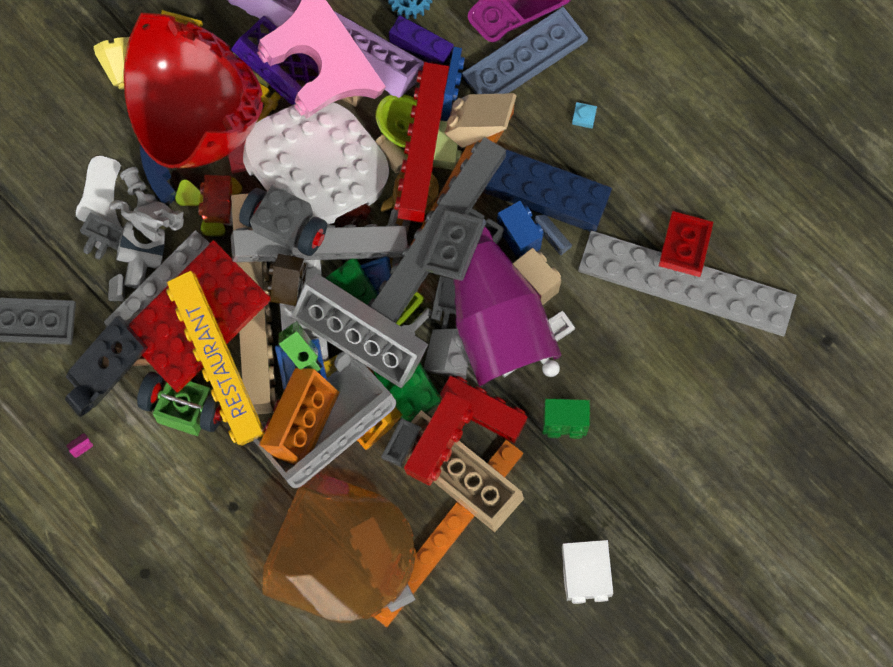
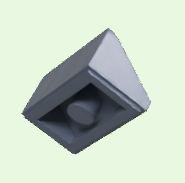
(553, 234)

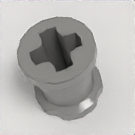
(132, 180)

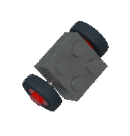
(283, 219)

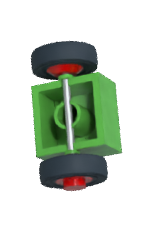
(182, 410)

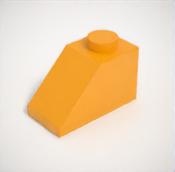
(379, 429)

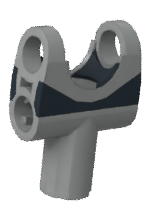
(138, 255)

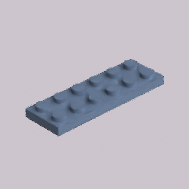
(526, 55)

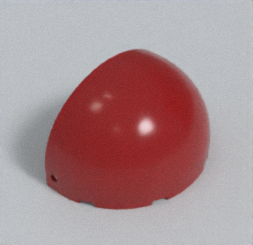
(187, 93)

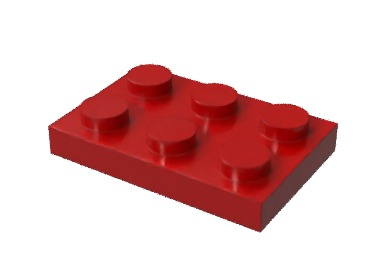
(686, 244)

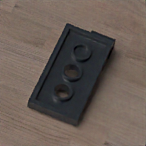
(89, 375)

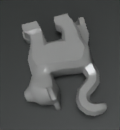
(149, 215)

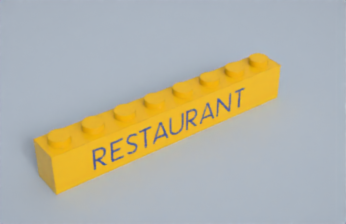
(216, 358)

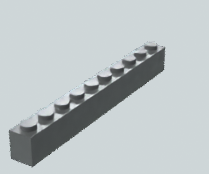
(460, 198)

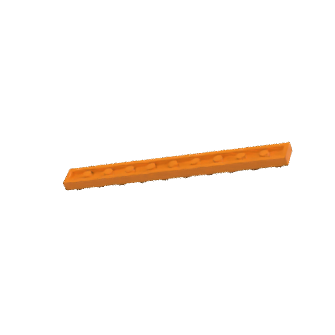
(449, 531)

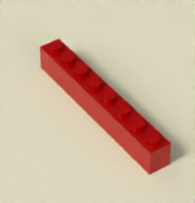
(423, 142)

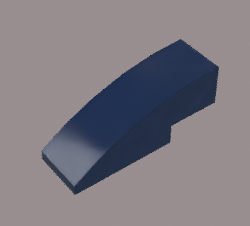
(157, 177)

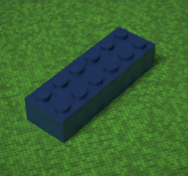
(549, 191)

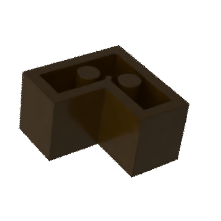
(287, 279)

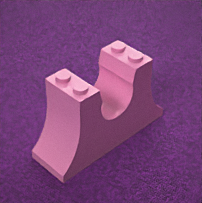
(341, 64)

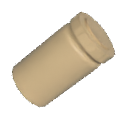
(393, 153)

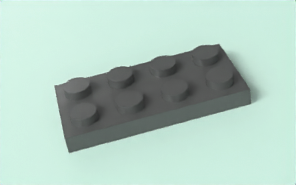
(37, 321)

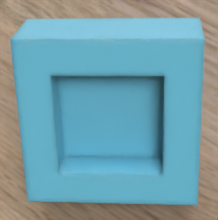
(584, 115)

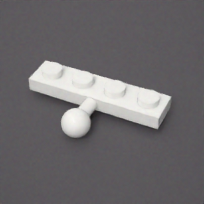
(561, 327)

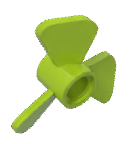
(190, 196)

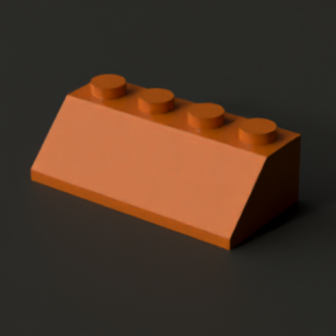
(299, 416)

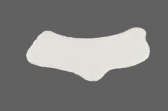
(99, 190)

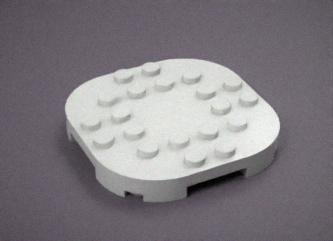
(318, 159)

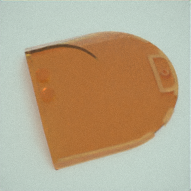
(340, 552)

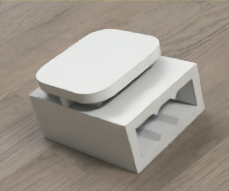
(587, 571)

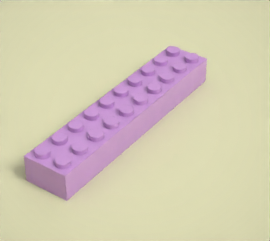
(393, 65)

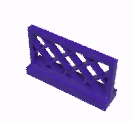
(277, 78)

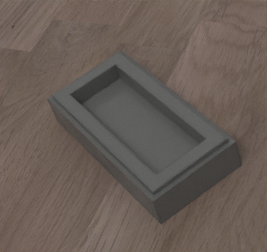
(401, 443)

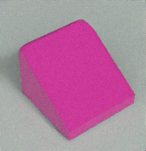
(79, 445)

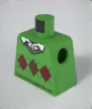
(294, 341)

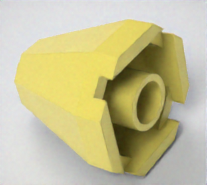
(112, 59)

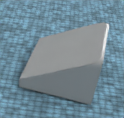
(116, 288)

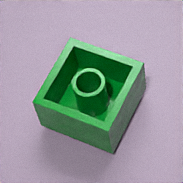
(566, 418)

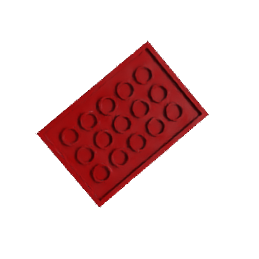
(232, 299)

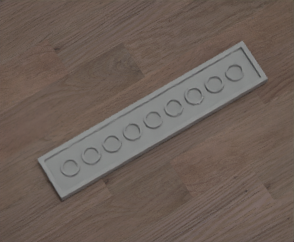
(712, 292)

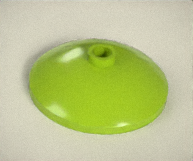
(394, 118)

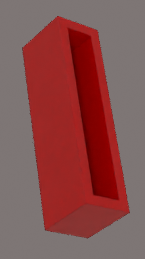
(488, 411)
(438, 439)

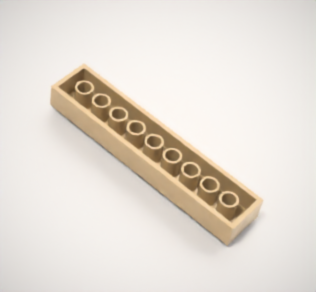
(256, 335)

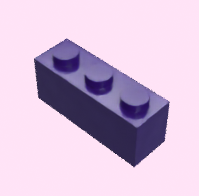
(420, 42)

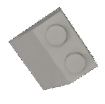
(446, 354)

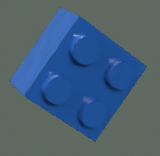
(520, 229)

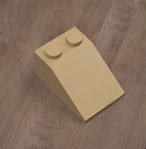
(479, 117)

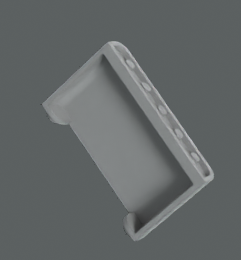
(357, 409)

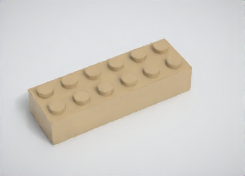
(474, 483)

